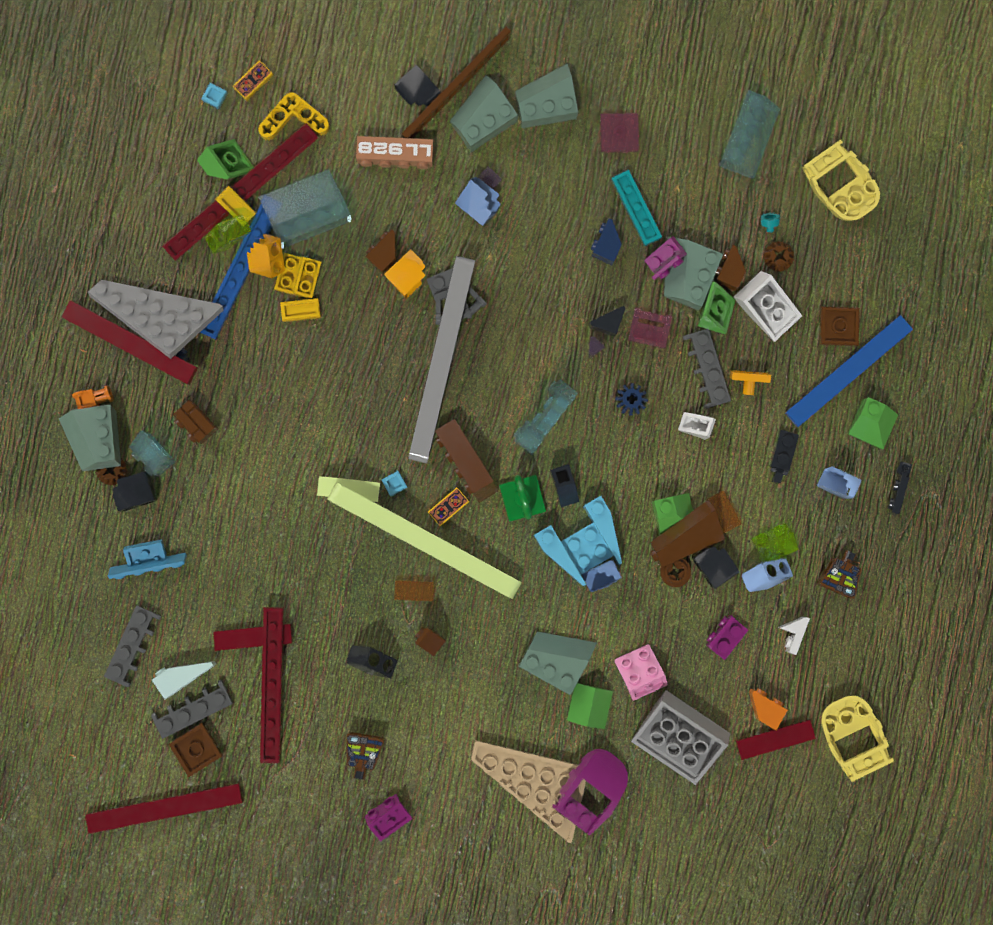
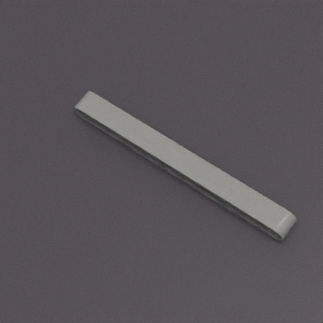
(441, 359)

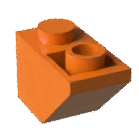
(766, 710)

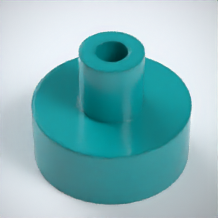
(770, 221)

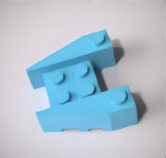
(586, 547)

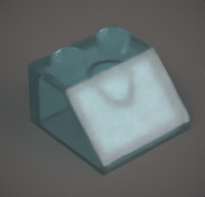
(151, 453)

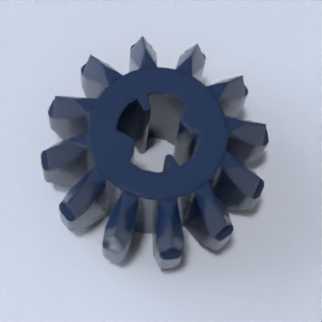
(626, 394)

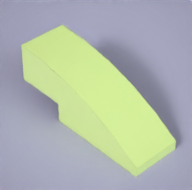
(364, 488)

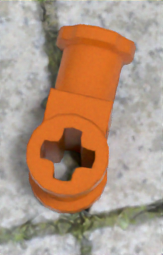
(92, 398)

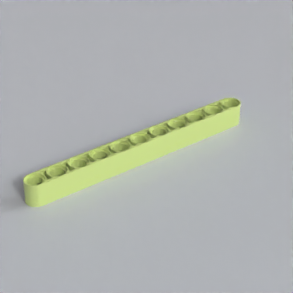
(424, 540)

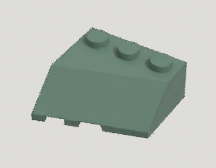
(547, 99)
(483, 115)
(692, 278)
(93, 436)
(557, 659)

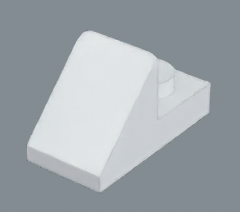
(797, 628)

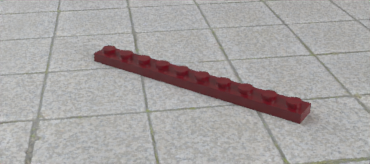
(244, 187)

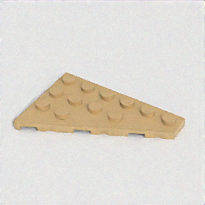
(531, 780)

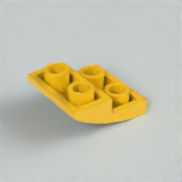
(299, 276)

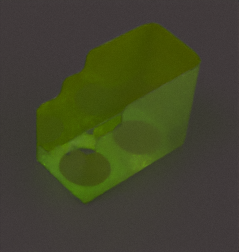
(231, 229)

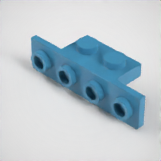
(145, 558)

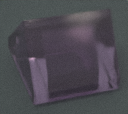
(595, 347)

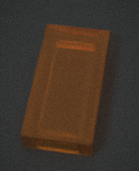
(725, 511)
(414, 590)

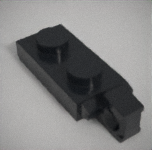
(783, 455)
(899, 487)

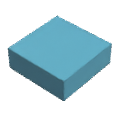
(214, 96)
(394, 483)

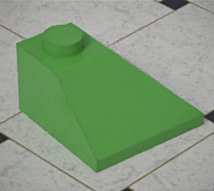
(224, 160)
(873, 423)
(671, 510)

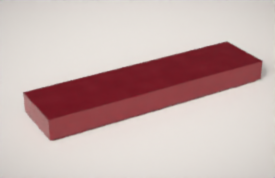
(245, 638)
(775, 739)

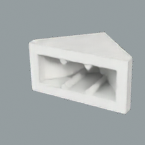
(697, 425)

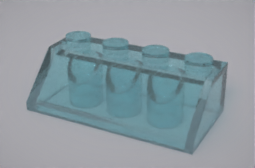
(750, 134)

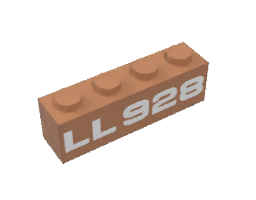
(394, 151)

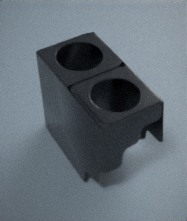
(417, 88)
(133, 492)
(715, 566)
(359, 659)

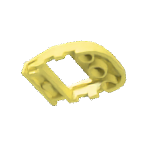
(854, 198)
(845, 718)

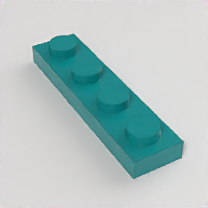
(636, 208)

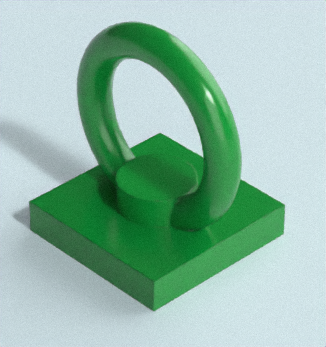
(522, 498)

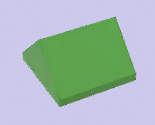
(716, 309)
(589, 706)

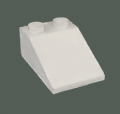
(768, 305)

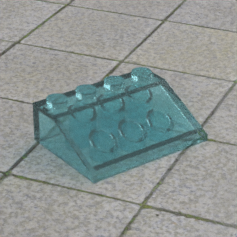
(305, 208)

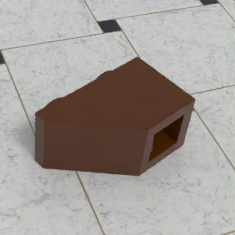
(384, 253)
(732, 270)
(429, 640)

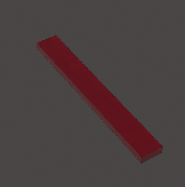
(129, 342)
(271, 684)
(163, 808)

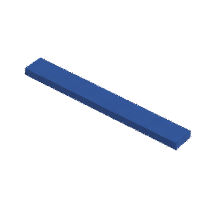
(237, 273)
(848, 371)

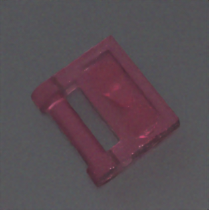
(649, 334)

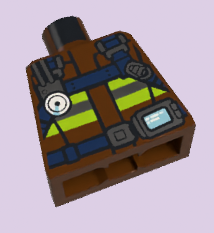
(841, 576)
(363, 752)

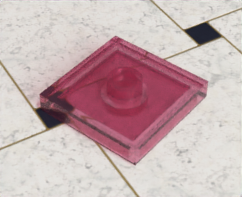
(619, 132)

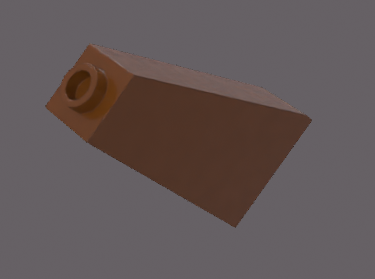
(689, 535)

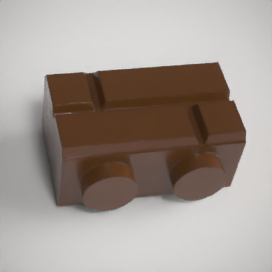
(195, 422)

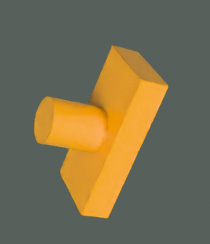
(749, 379)

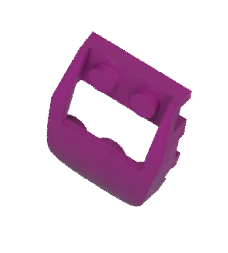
(606, 775)

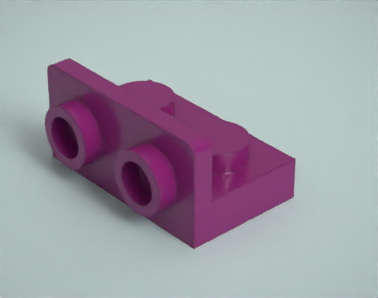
(665, 257)
(726, 637)
(387, 817)

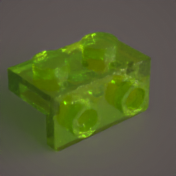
(775, 543)

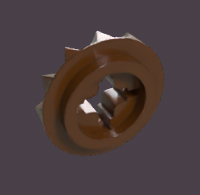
(778, 265)
(110, 479)
(683, 576)

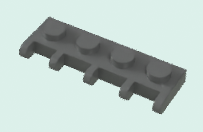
(709, 368)
(130, 645)
(192, 711)

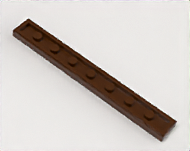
(457, 84)

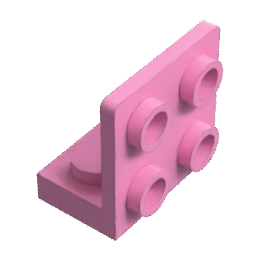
(641, 672)

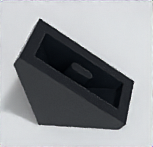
(609, 322)

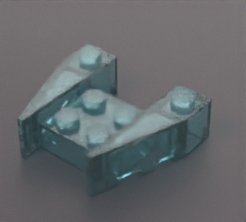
(533, 434)

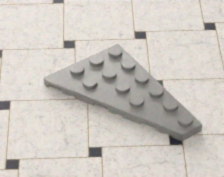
(158, 317)

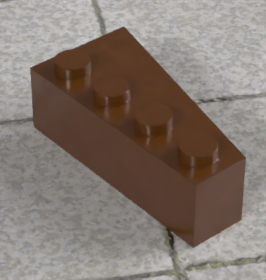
(466, 460)

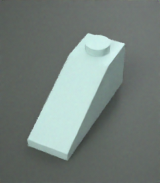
(176, 678)

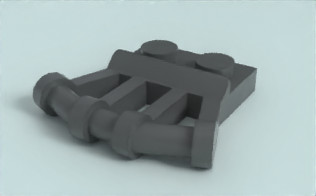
(439, 287)

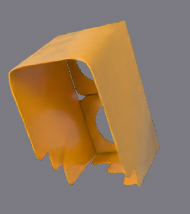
(266, 257)
(406, 274)

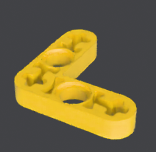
(295, 110)

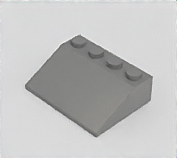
(681, 737)

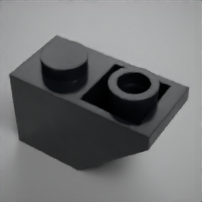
(564, 485)

